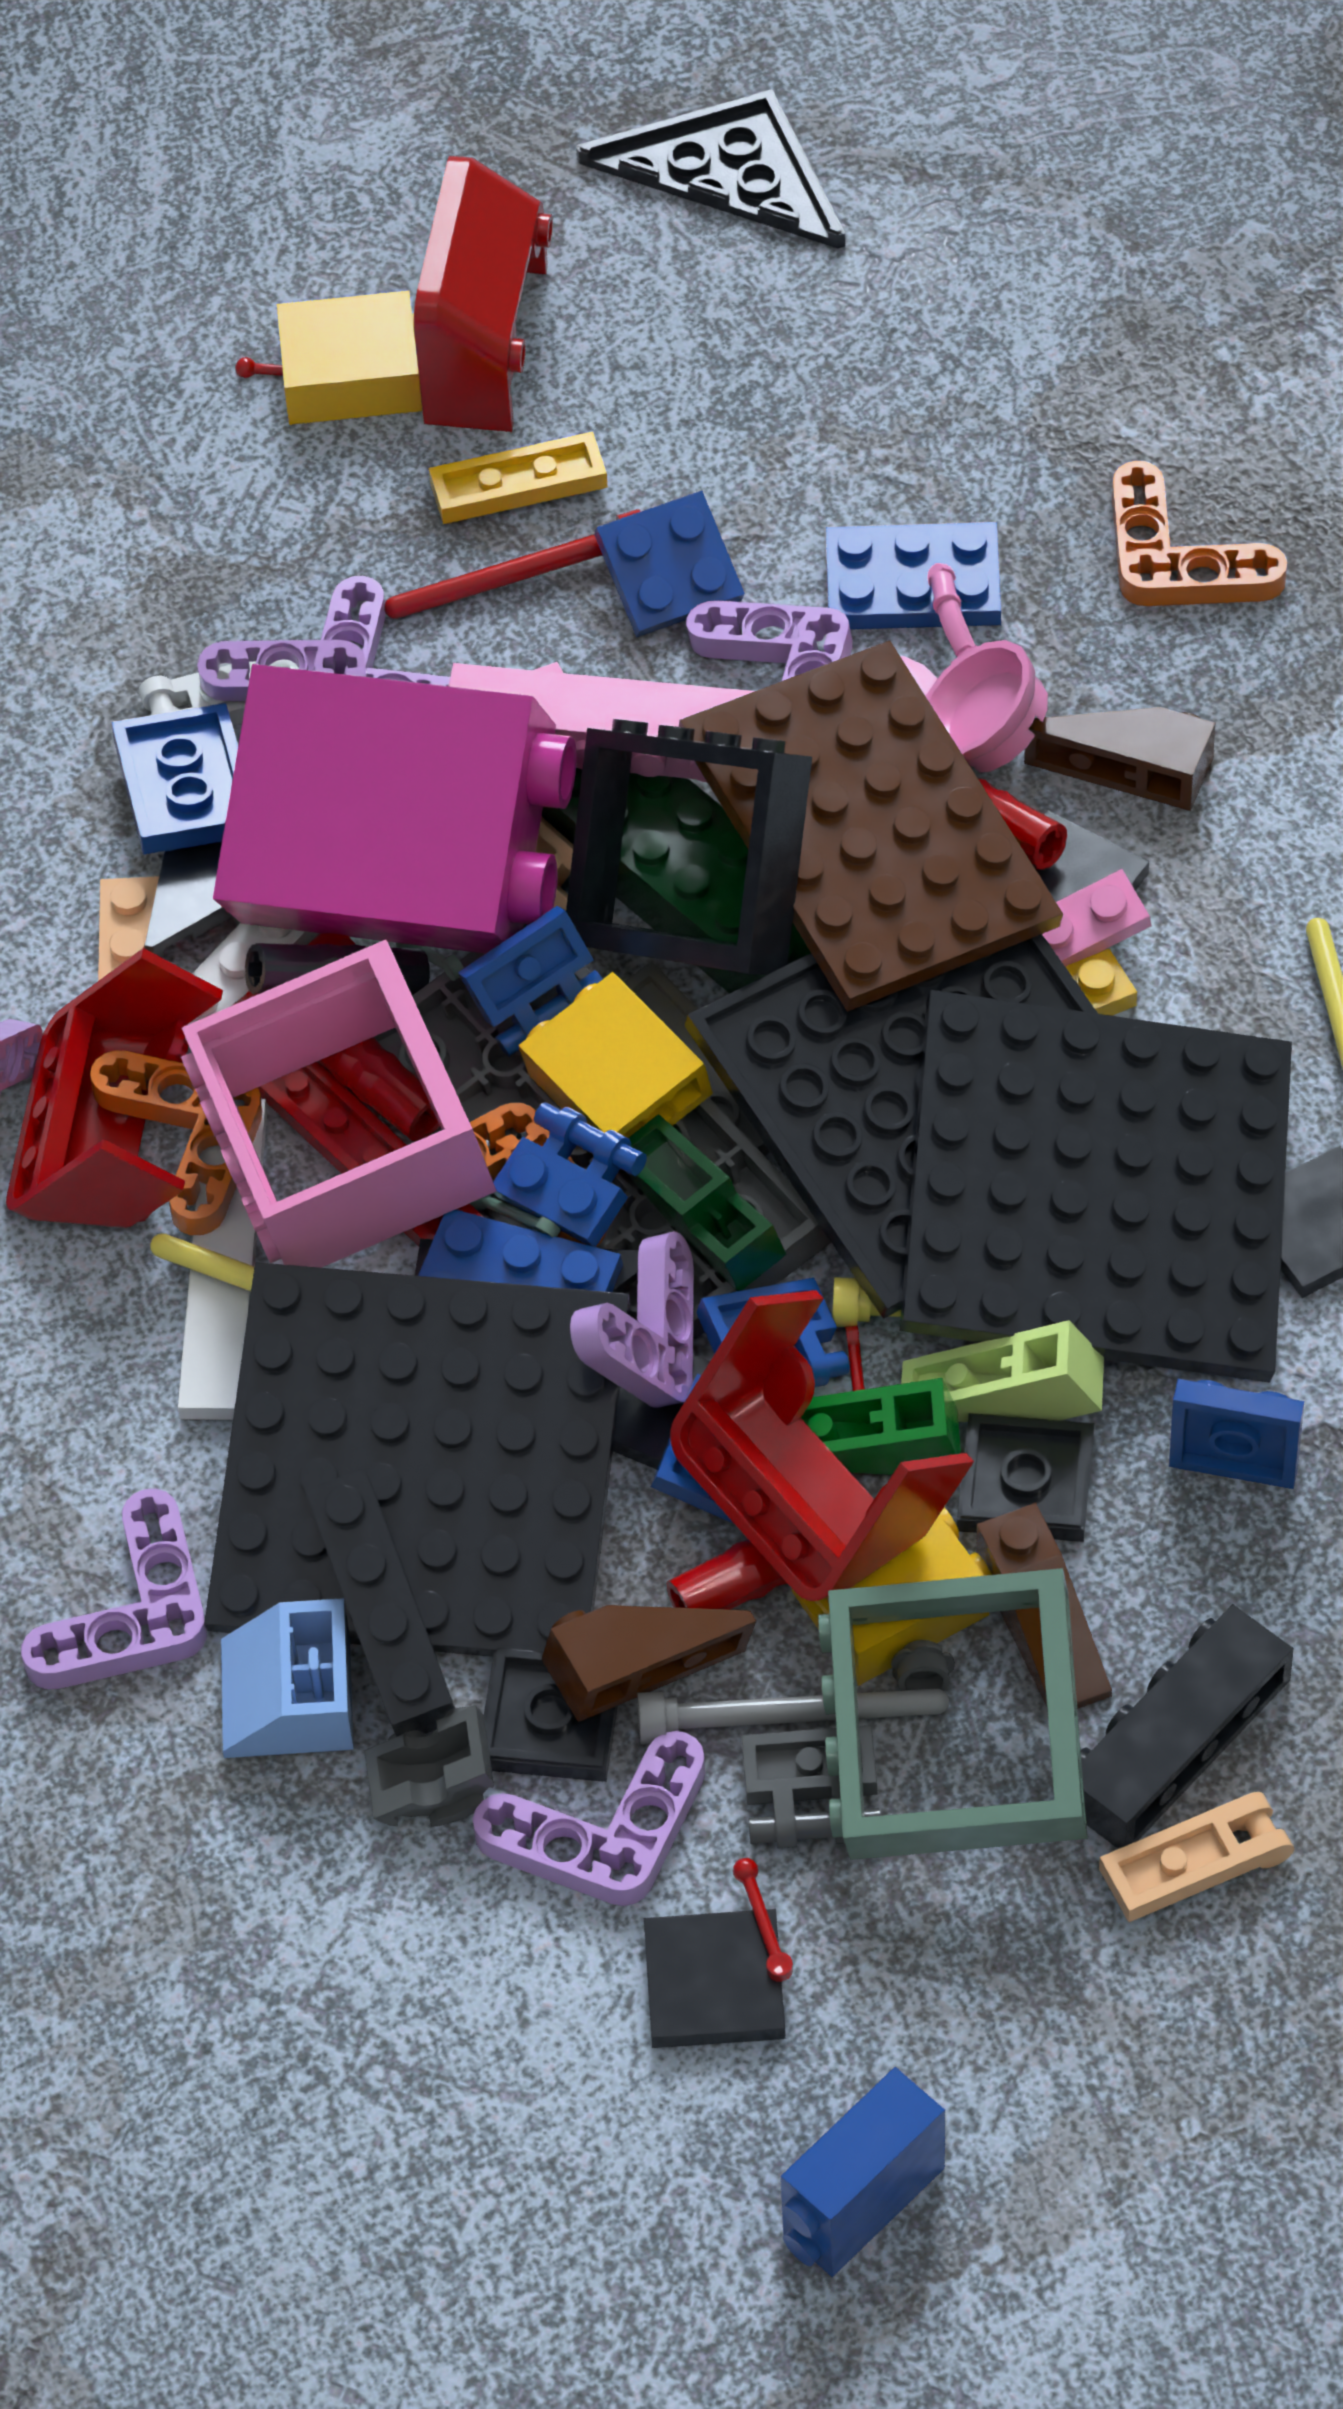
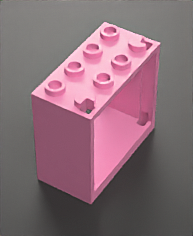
(299, 1027)

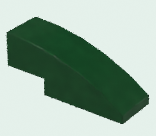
(704, 1205)

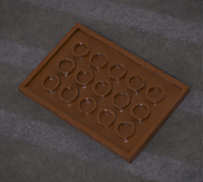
(899, 838)

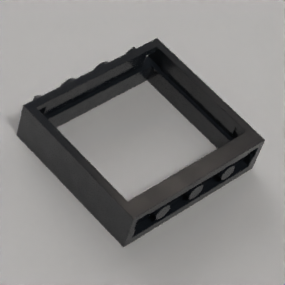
(771, 857)

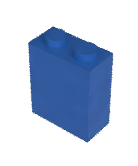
(862, 2173)

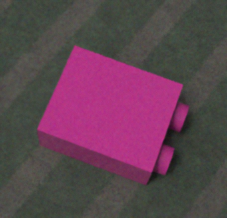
(391, 810)

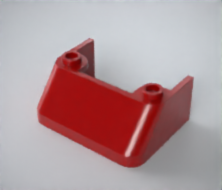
(470, 295)
(73, 1154)
(774, 1474)

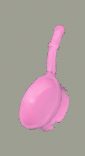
(987, 691)

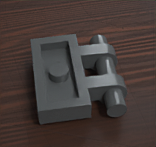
(791, 1769)

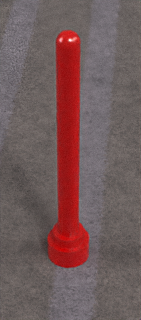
(495, 576)

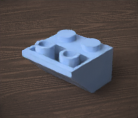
(288, 1681)

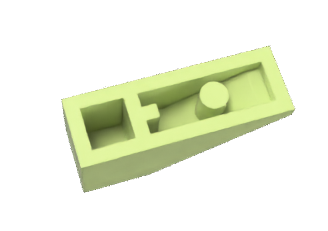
(1029, 1375)

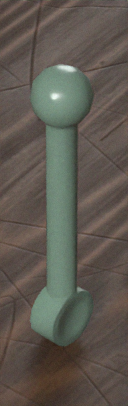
(450, 964)
(540, 1224)

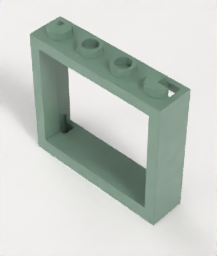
(963, 1827)

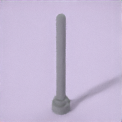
(665, 1715)

